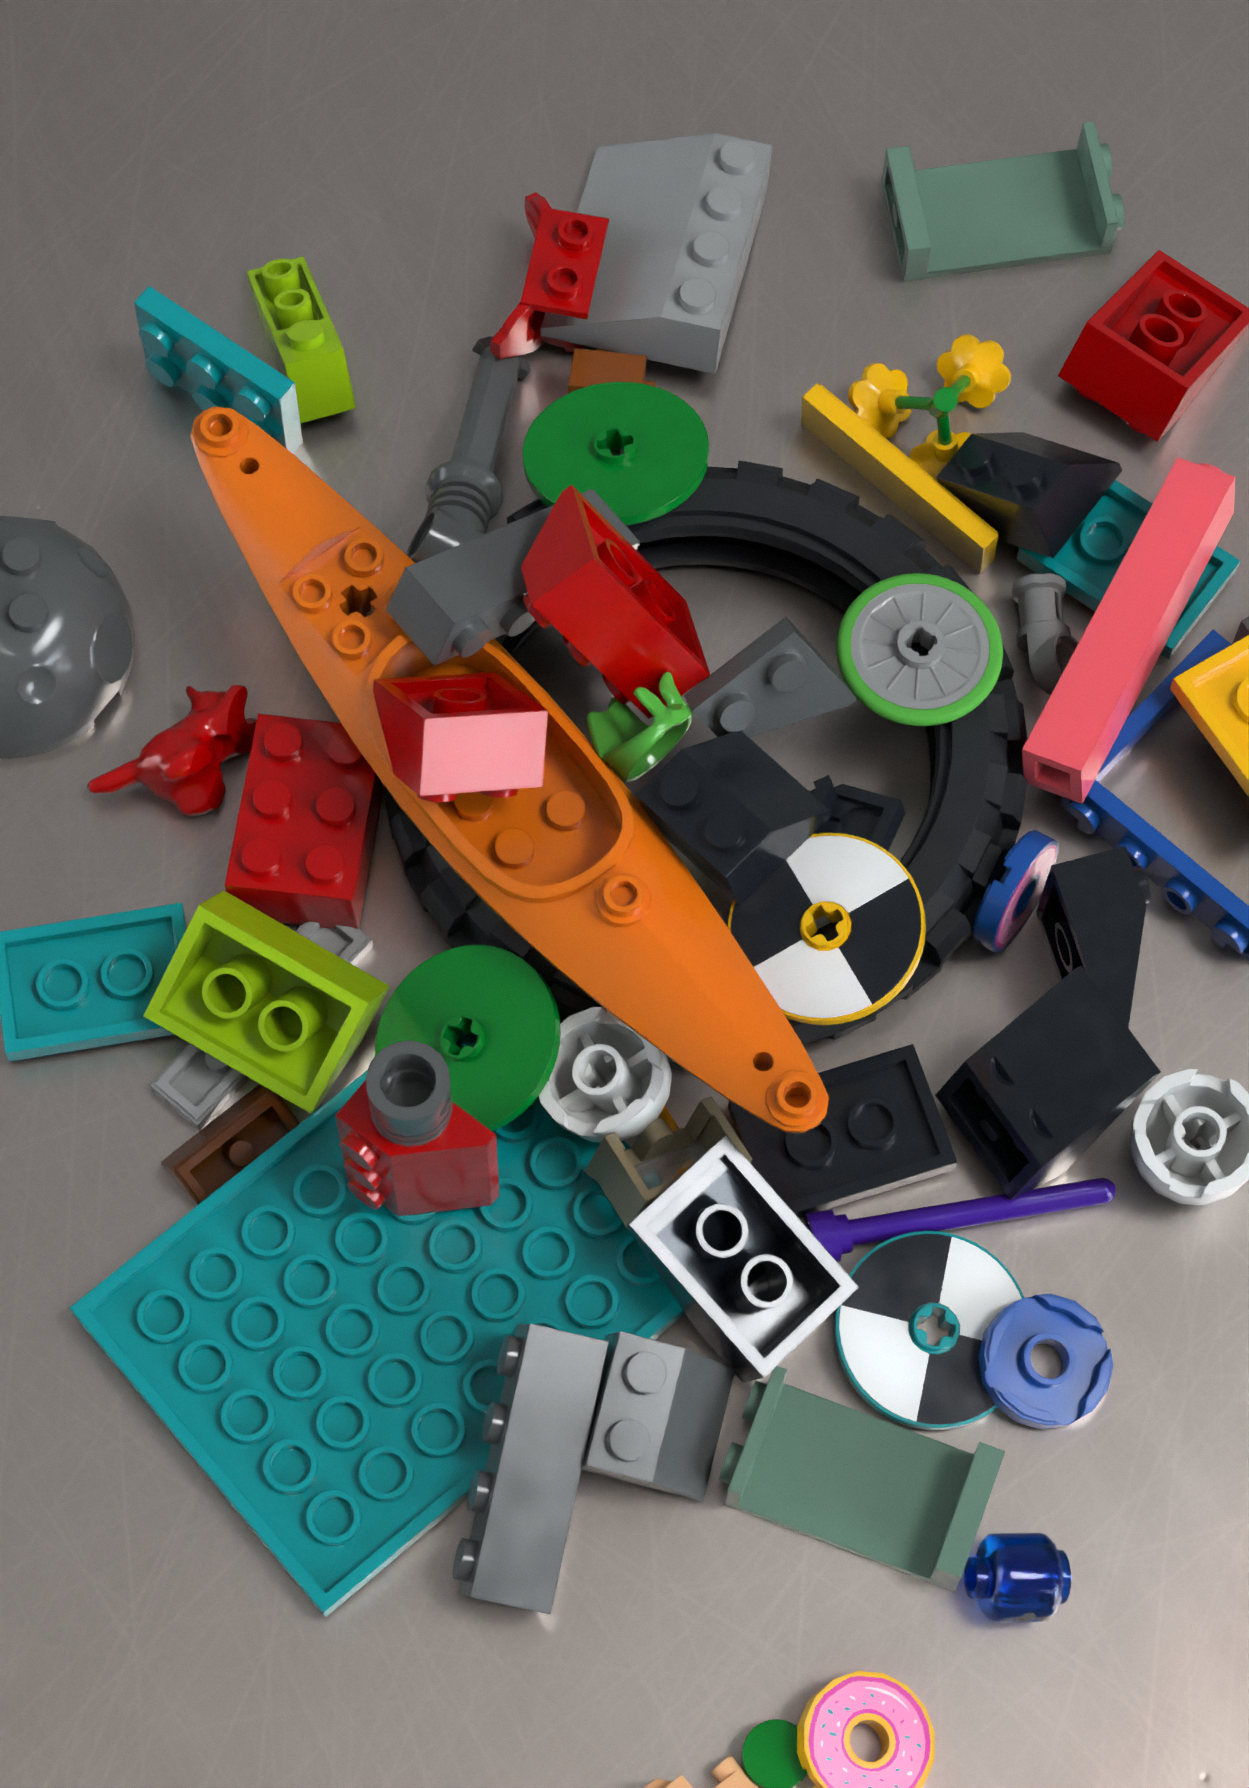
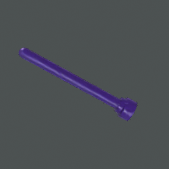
(840, 1234)

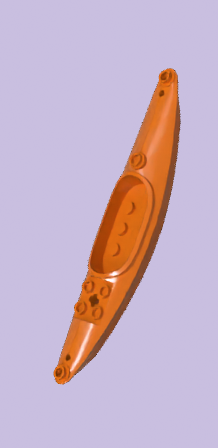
(558, 862)

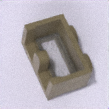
(657, 1158)

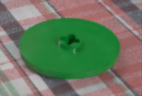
(658, 440)
(497, 1000)

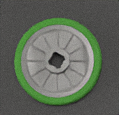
(893, 678)

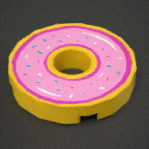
(885, 1706)

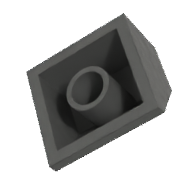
(657, 1415)

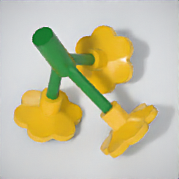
(971, 374)

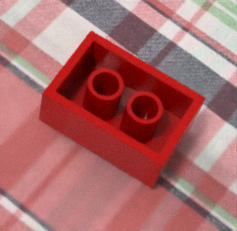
(305, 824)

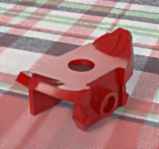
(558, 276)

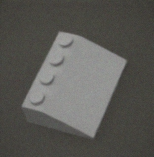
(672, 246)

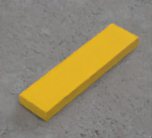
(899, 478)

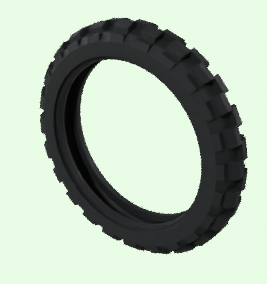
(837, 550)

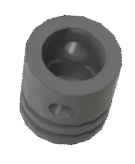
(409, 1093)

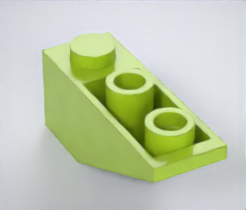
(302, 337)

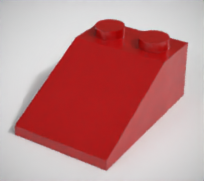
(1155, 345)

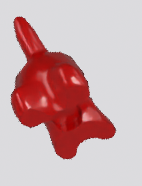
(187, 757)

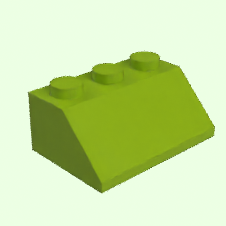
(265, 1000)

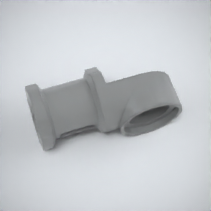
(1042, 627)

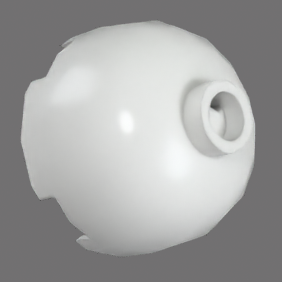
(605, 1078)
(1192, 1137)

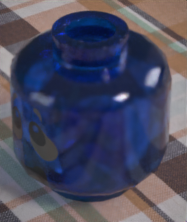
(1018, 1577)

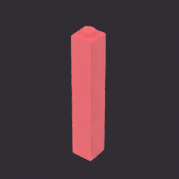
(1128, 630)

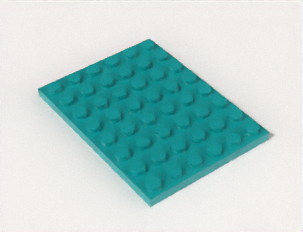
(349, 1354)

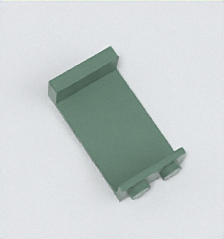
(1002, 209)
(859, 1482)

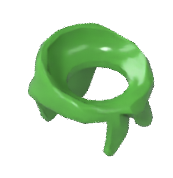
(631, 744)

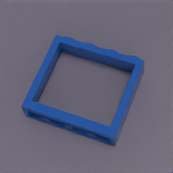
(1182, 880)

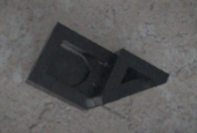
(859, 812)

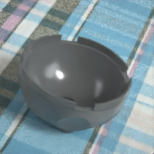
(61, 636)

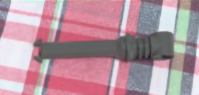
(465, 491)

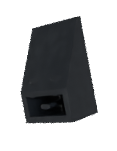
(1047, 1085)

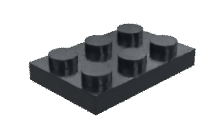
(874, 1138)

